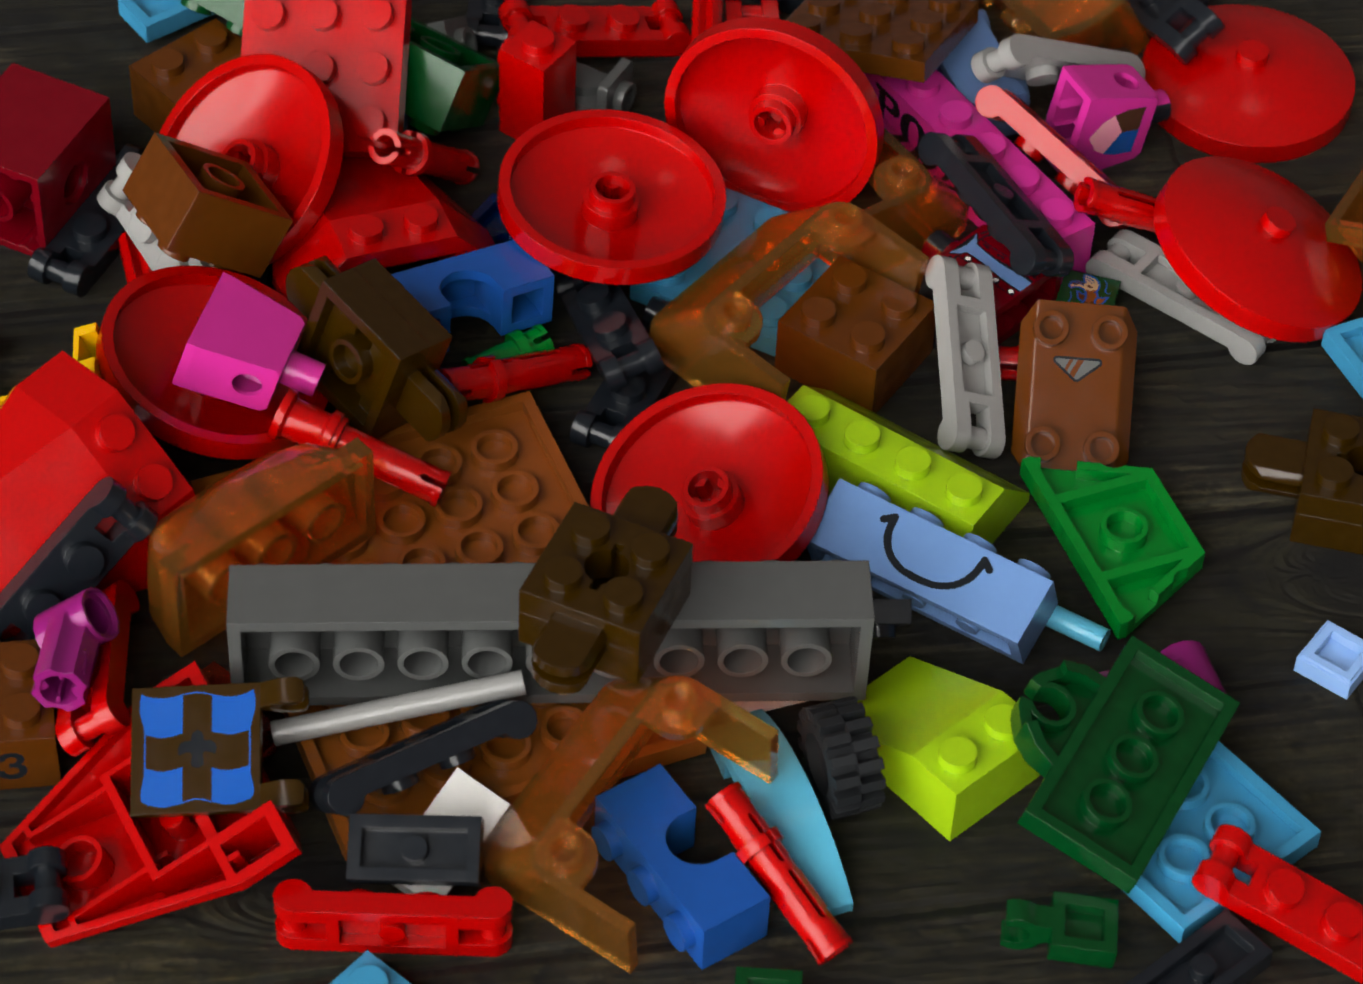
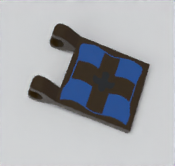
(204, 749)

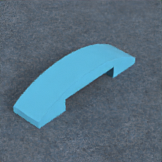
(798, 815)

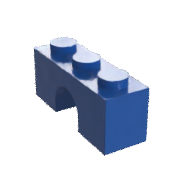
(488, 283)
(702, 906)

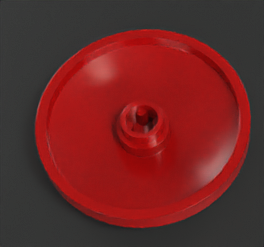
(1257, 89)
(778, 112)
(274, 120)
(611, 197)
(1256, 249)
(141, 351)
(736, 464)

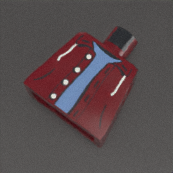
(1012, 292)

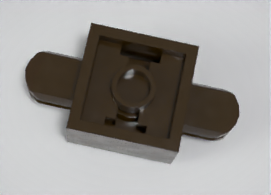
(376, 349)
(1319, 474)
(605, 591)

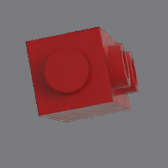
(535, 78)

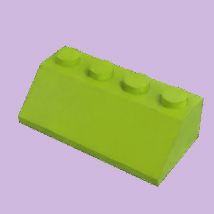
(907, 467)

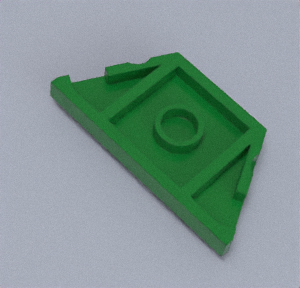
(1118, 535)

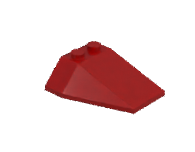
(384, 218)
(56, 443)
(143, 866)

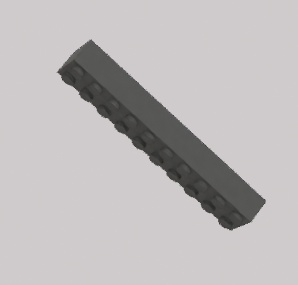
(414, 627)

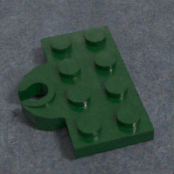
(1116, 755)

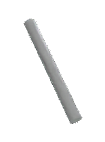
(398, 707)

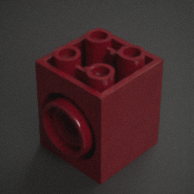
(51, 154)

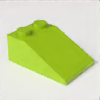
(945, 744)

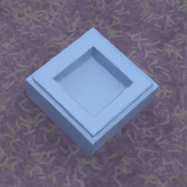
(1333, 660)

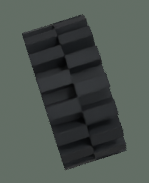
(841, 757)

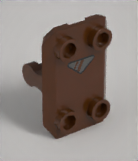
(1074, 384)

